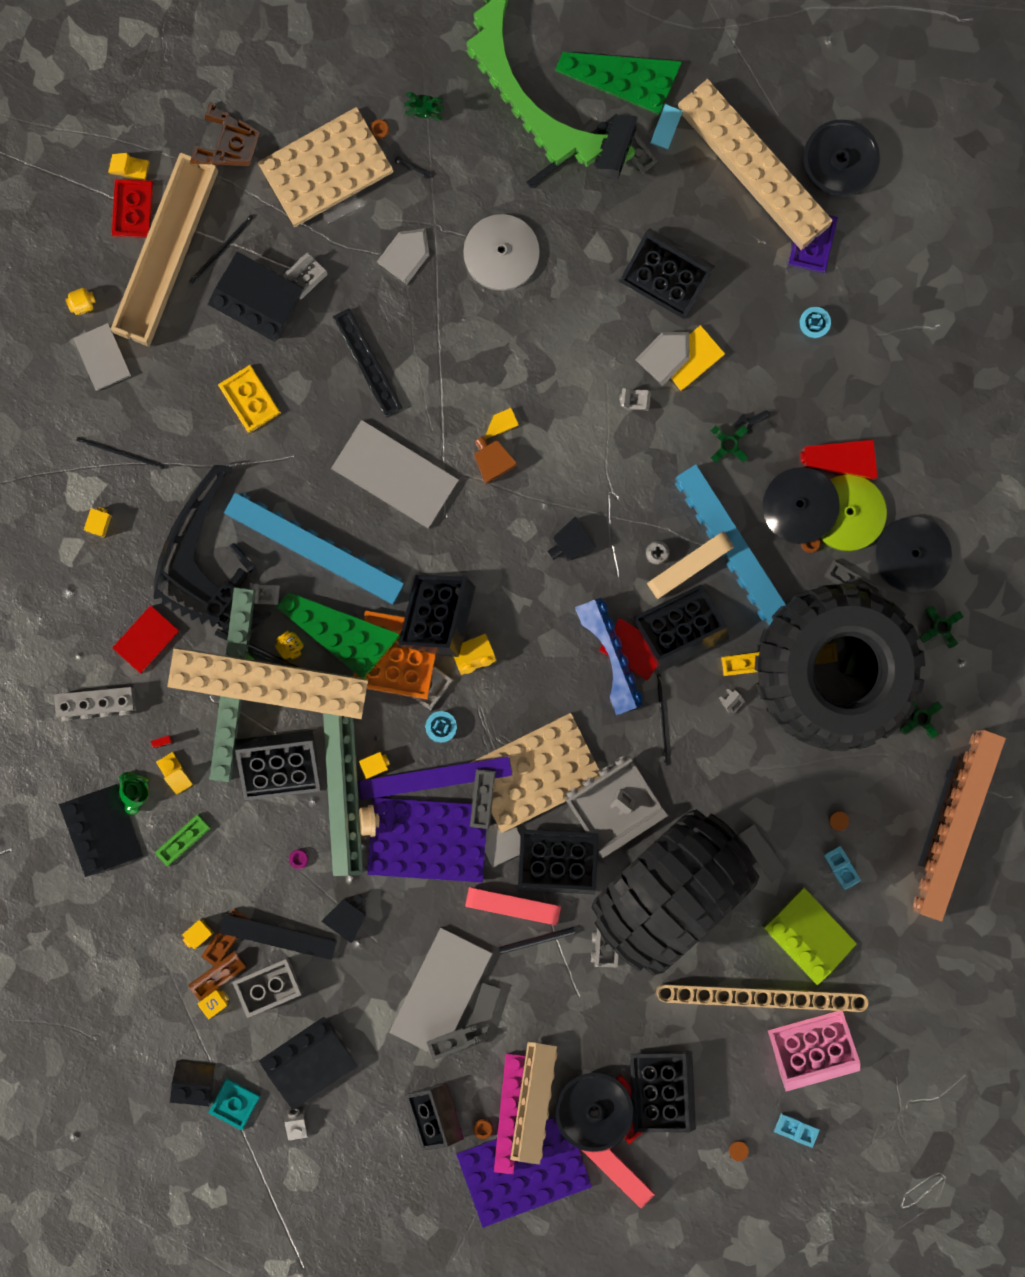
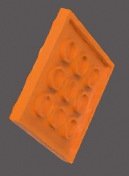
(400, 669)

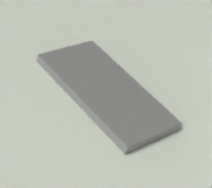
(395, 474)
(440, 989)

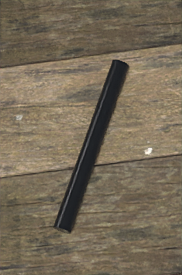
(537, 940)

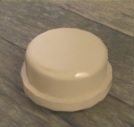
(368, 821)

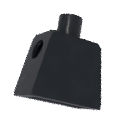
(571, 542)
(346, 917)

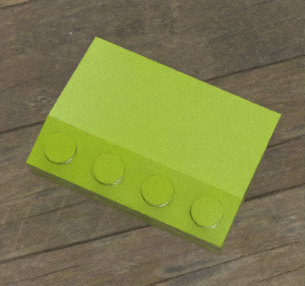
(809, 936)

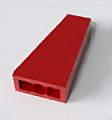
(842, 458)

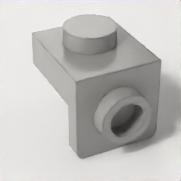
(635, 399)
(266, 594)
(295, 1124)

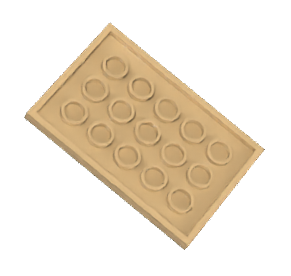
(325, 167)
(543, 771)

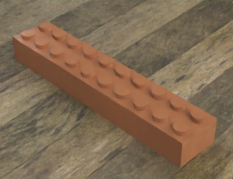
(959, 824)

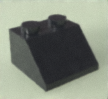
(192, 1083)

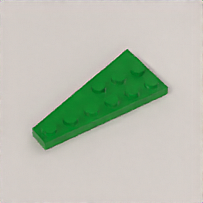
(630, 79)
(346, 637)

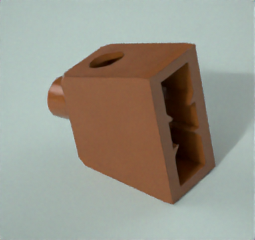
(492, 459)

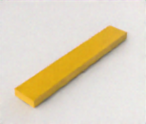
(746, 662)

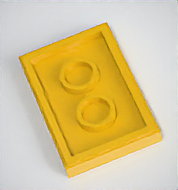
(702, 355)
(249, 398)

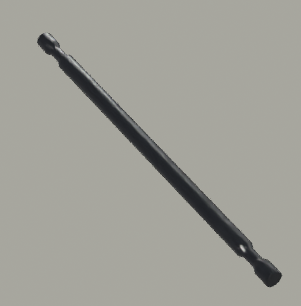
(221, 249)
(120, 453)
(662, 720)

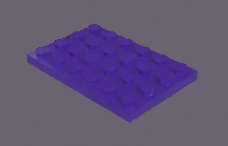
(426, 841)
(531, 1186)

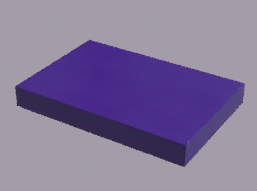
(816, 254)

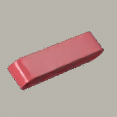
(513, 906)
(622, 1176)

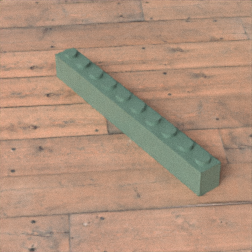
(229, 707)
(342, 795)

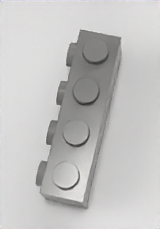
(95, 702)

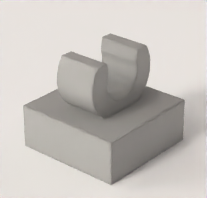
(732, 702)
(623, 802)

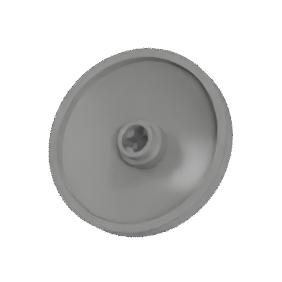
(497, 269)

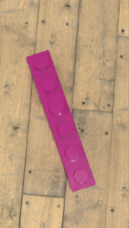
(508, 1112)

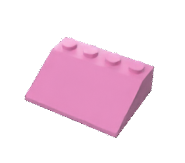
(814, 1050)

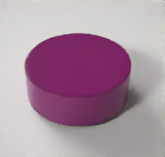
(298, 859)

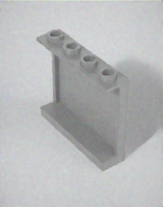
(593, 802)

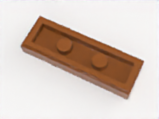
(220, 944)
(217, 976)

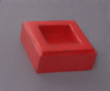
(161, 741)

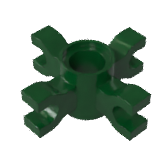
(424, 106)
(723, 437)
(935, 618)
(928, 728)

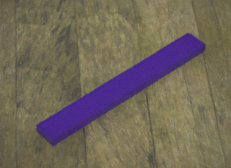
(431, 778)

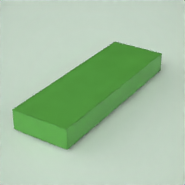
(182, 840)

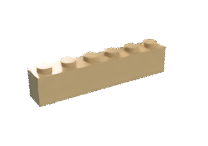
(534, 1103)

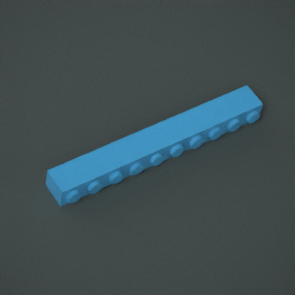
(313, 548)
(740, 558)

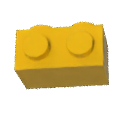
(475, 654)

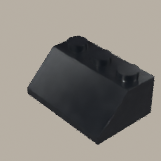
(616, 146)
(434, 1117)

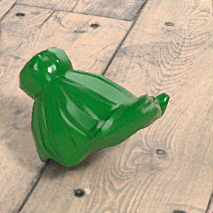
(133, 791)

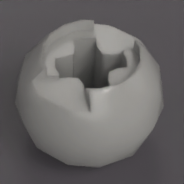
(662, 547)

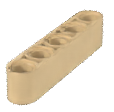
(690, 565)

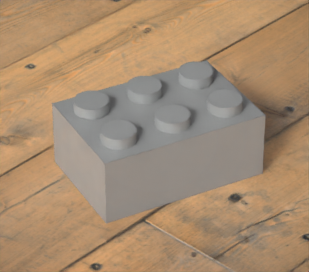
(267, 987)

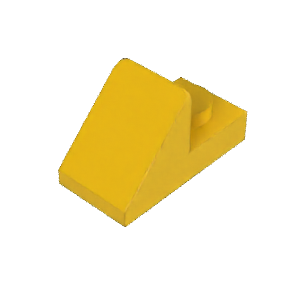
(127, 166)
(174, 773)

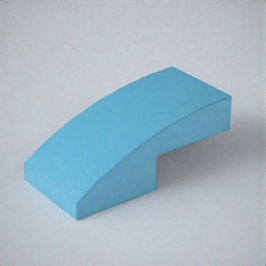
(666, 126)
(842, 868)
(796, 1130)

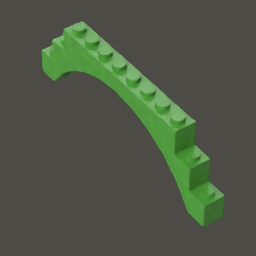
(555, 137)

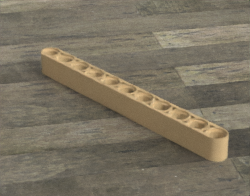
(771, 1002)

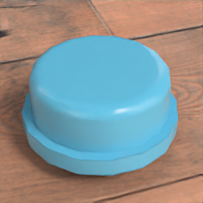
(815, 322)
(441, 726)

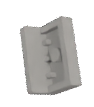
(306, 273)
(603, 954)

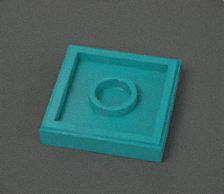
(234, 1104)

